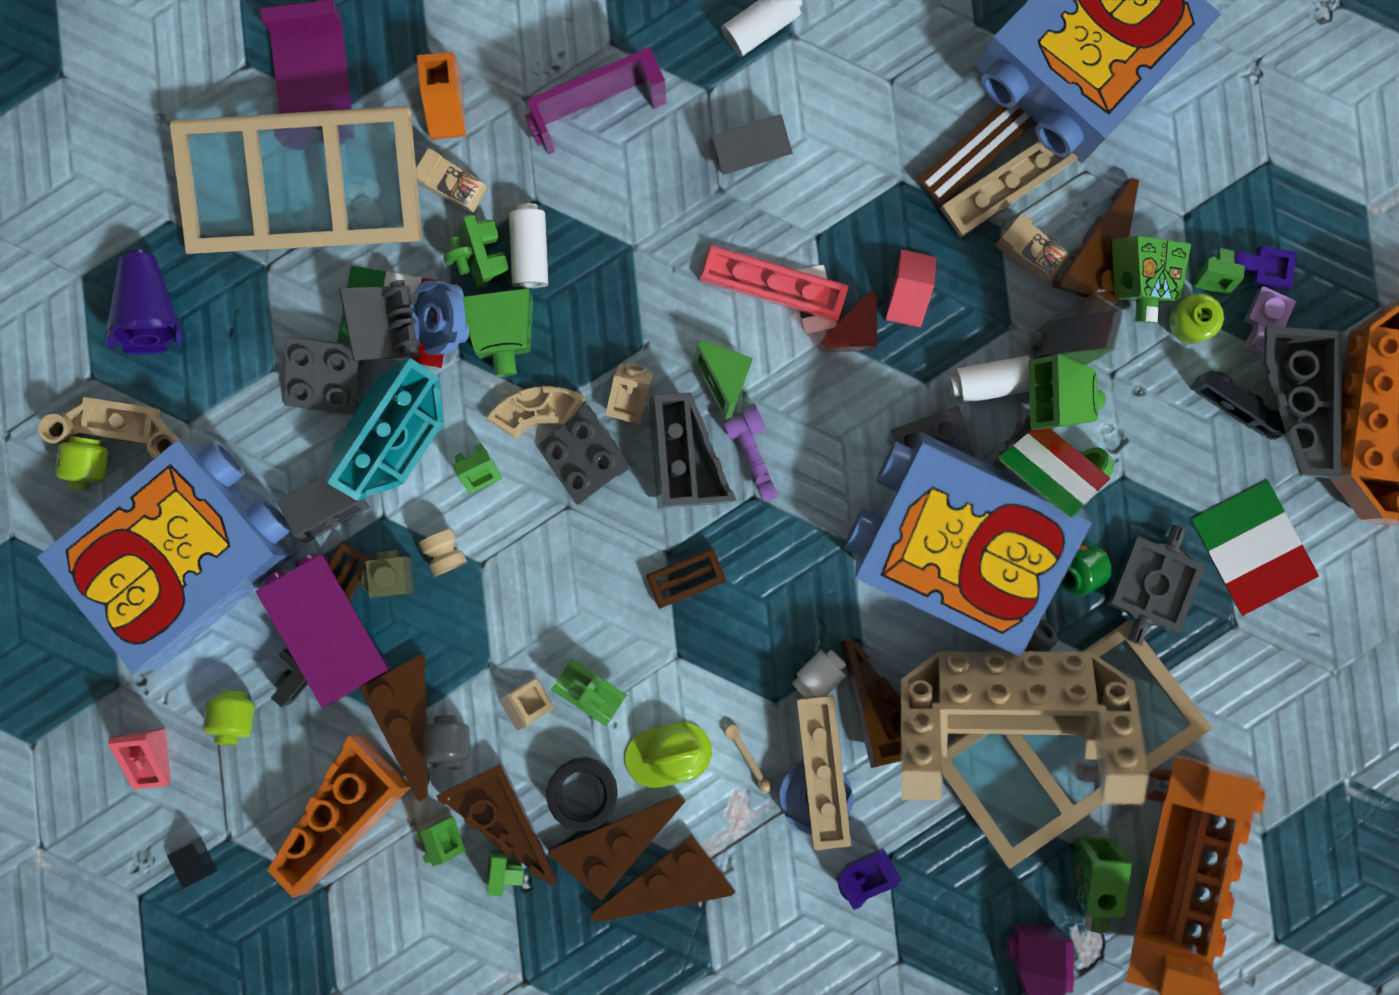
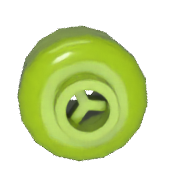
(1196, 318)
(81, 462)
(229, 717)

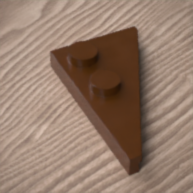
(1093, 261)
(876, 707)
(400, 710)
(495, 809)
(606, 853)
(674, 880)

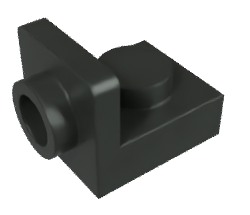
(290, 683)

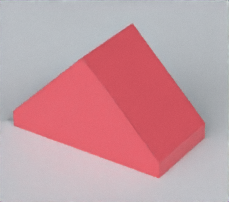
(911, 288)
(142, 757)

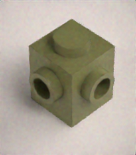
(388, 575)

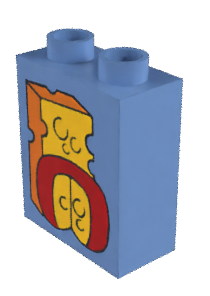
(1087, 63)
(965, 542)
(168, 553)

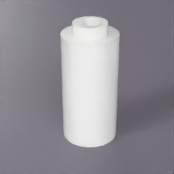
(759, 23)
(528, 246)
(990, 380)

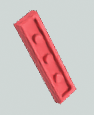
(773, 283)

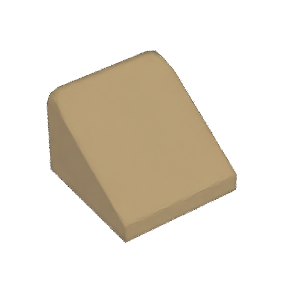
(526, 703)

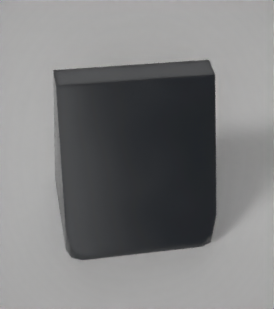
(192, 863)

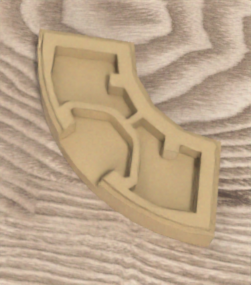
(535, 407)

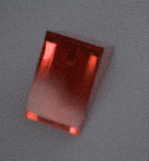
(856, 330)

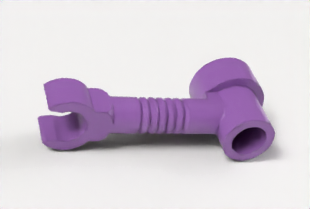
(744, 426)

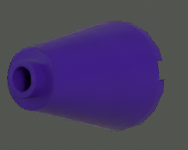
(141, 307)

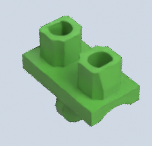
(473, 237)
(589, 692)

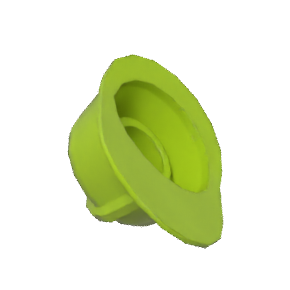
(668, 755)

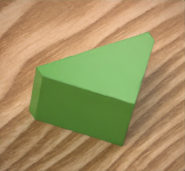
(723, 373)

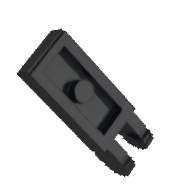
(1240, 405)

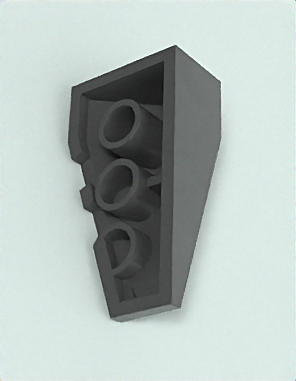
(1079, 332)
(1307, 387)

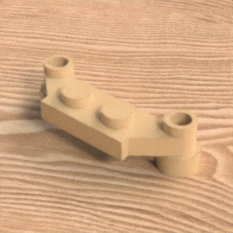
(111, 421)

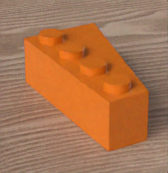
(346, 806)

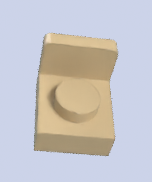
(629, 393)

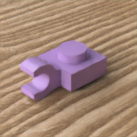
(1266, 310)

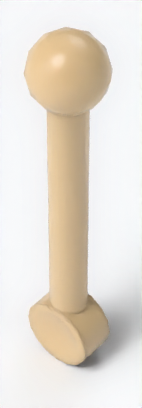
(732, 732)

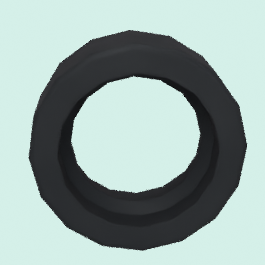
(563, 815)

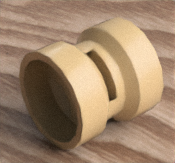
(441, 549)

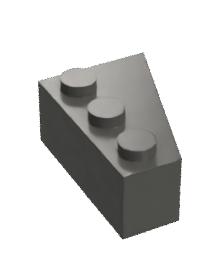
(683, 455)

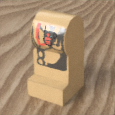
(449, 181)
(1032, 249)

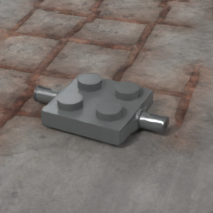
(1156, 584)

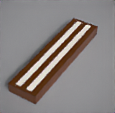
(974, 153)

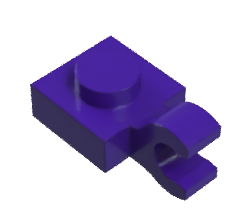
(1269, 266)

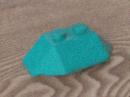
(387, 432)

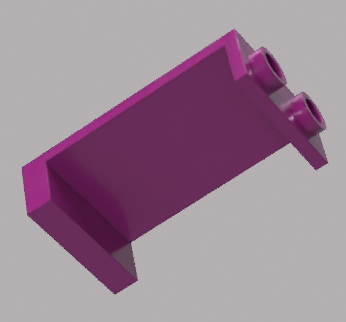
(308, 56)
(593, 88)
(321, 629)

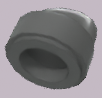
(1043, 638)

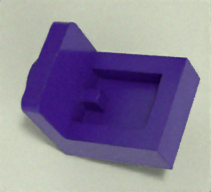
(867, 878)

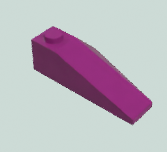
(1042, 959)

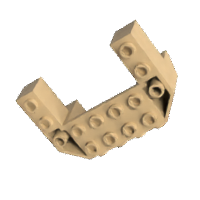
(1027, 697)

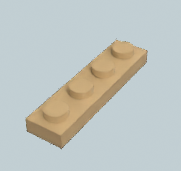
(1003, 187)
(823, 772)

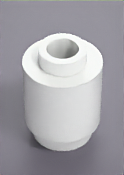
(820, 674)

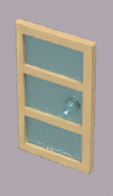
(297, 180)
(1040, 785)

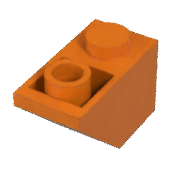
(442, 95)

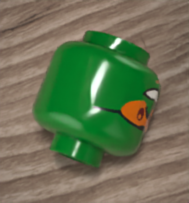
(1087, 570)

